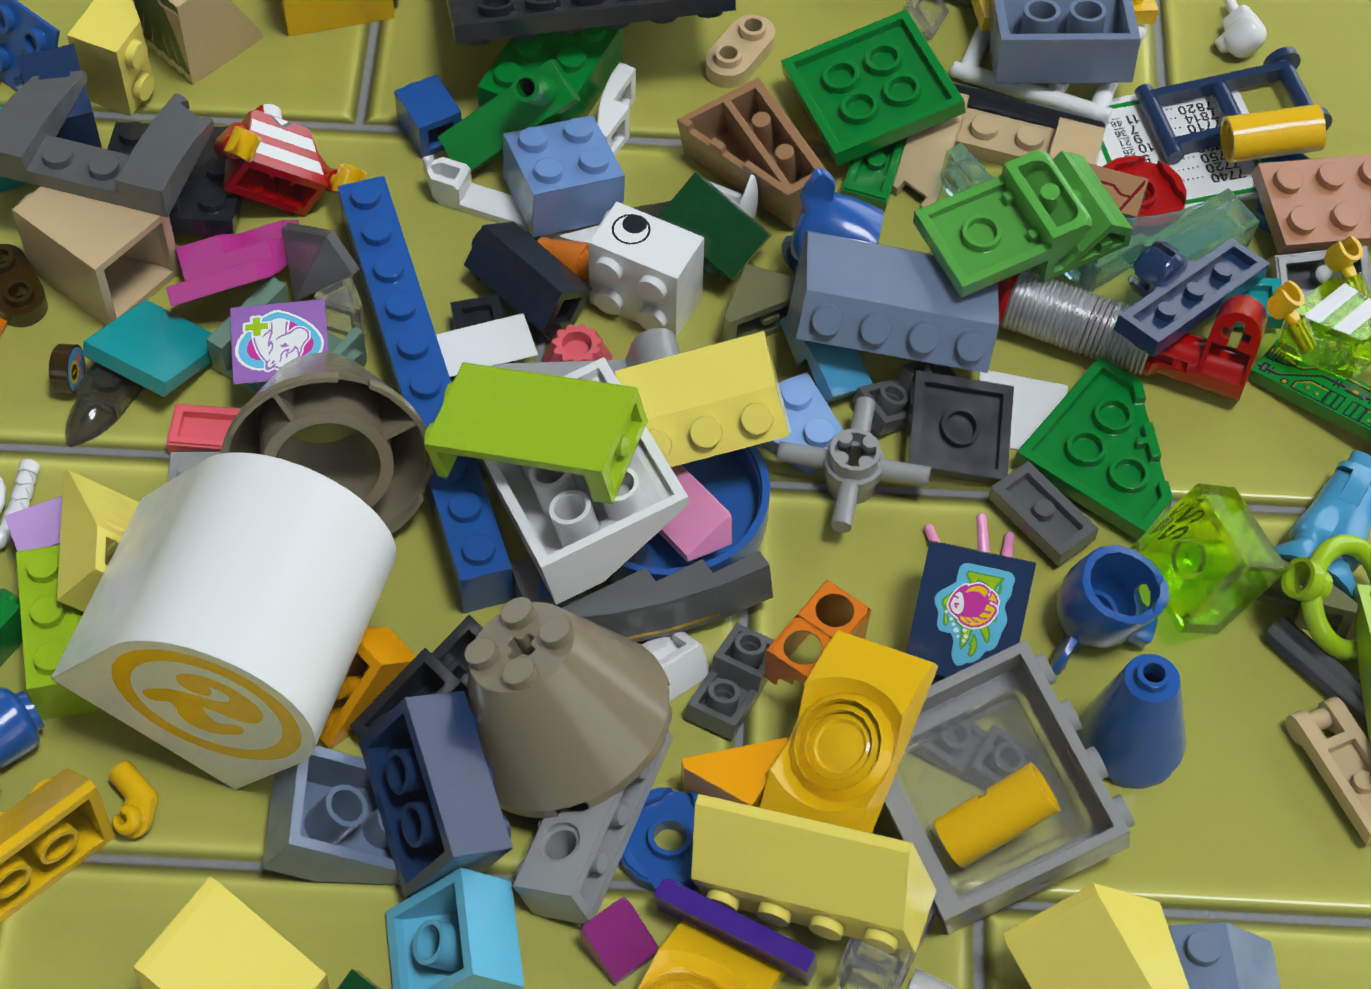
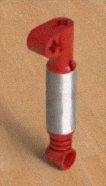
(1087, 321)

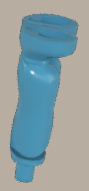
(1338, 509)

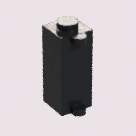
(527, 277)

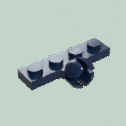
(1184, 292)

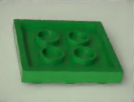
(872, 87)

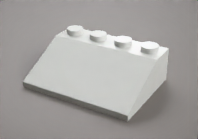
(567, 532)

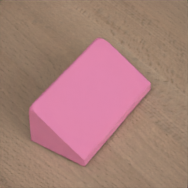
(701, 525)

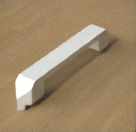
(453, 187)

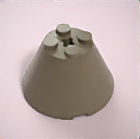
(563, 707)

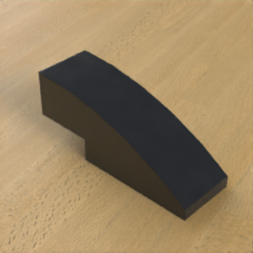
(426, 674)

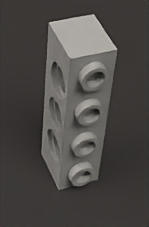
(581, 849)

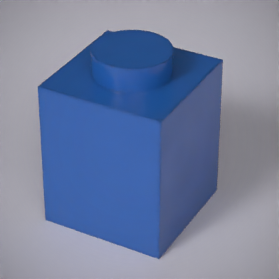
(425, 113)

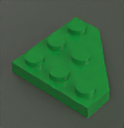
(1103, 450)

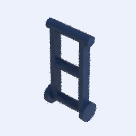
(1277, 66)

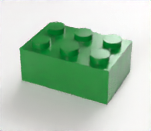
(584, 57)

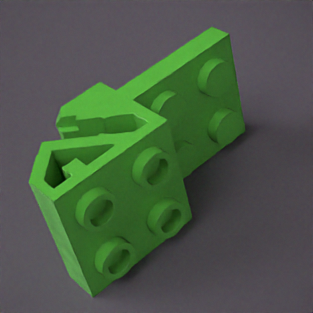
(1030, 216)

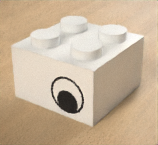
(645, 269)

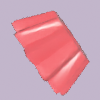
(576, 345)

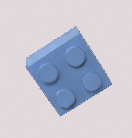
(562, 175)

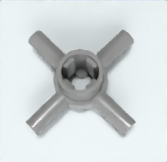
(853, 465)

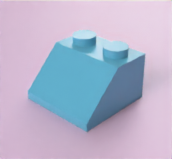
(456, 935)

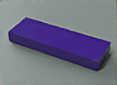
(757, 939)

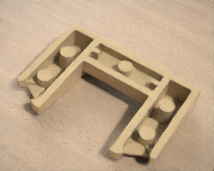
(987, 139)

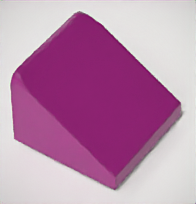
(618, 940)

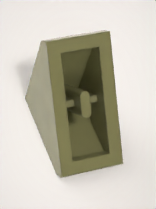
(758, 303)

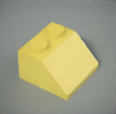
(113, 55)

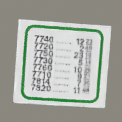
(1202, 171)

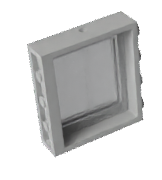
(973, 735)

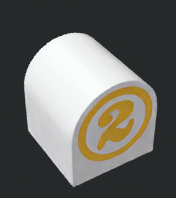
(232, 613)

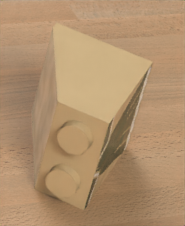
(195, 33)

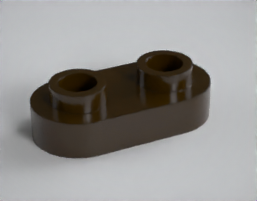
(19, 279)

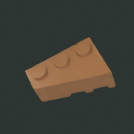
(754, 136)

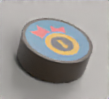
(66, 367)

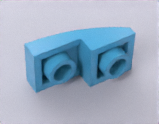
(834, 368)

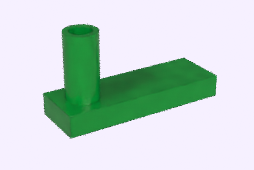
(529, 102)

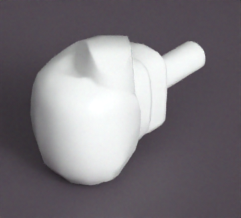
(1243, 31)

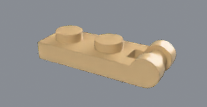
(1340, 760)

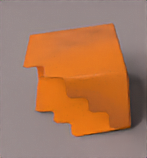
(827, 606)

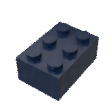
(434, 790)

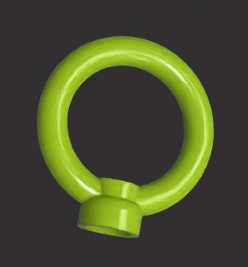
(1311, 584)

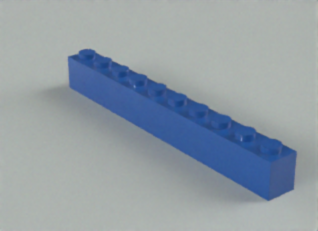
(421, 376)

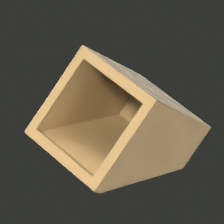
(96, 250)

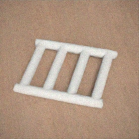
(1053, 96)

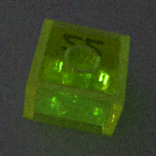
(1210, 558)

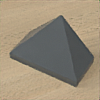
(315, 258)

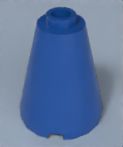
(1138, 723)

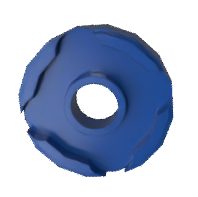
(643, 858)

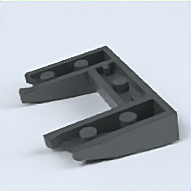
(142, 181)

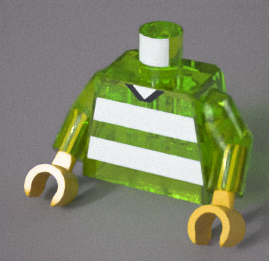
(1332, 322)

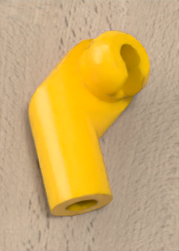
(139, 802)

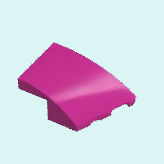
(229, 261)

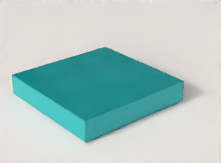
(151, 347)

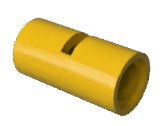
(1273, 133)
(998, 816)

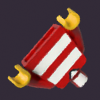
(278, 162)

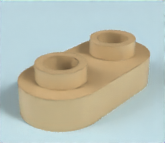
(747, 45)

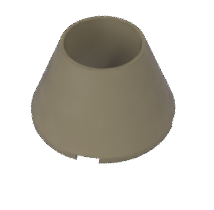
(377, 463)

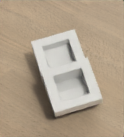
(615, 106)

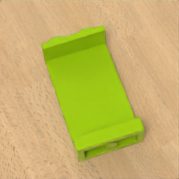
(539, 424)

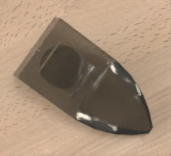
(99, 404)

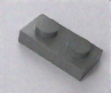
(1043, 513)

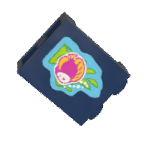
(968, 606)

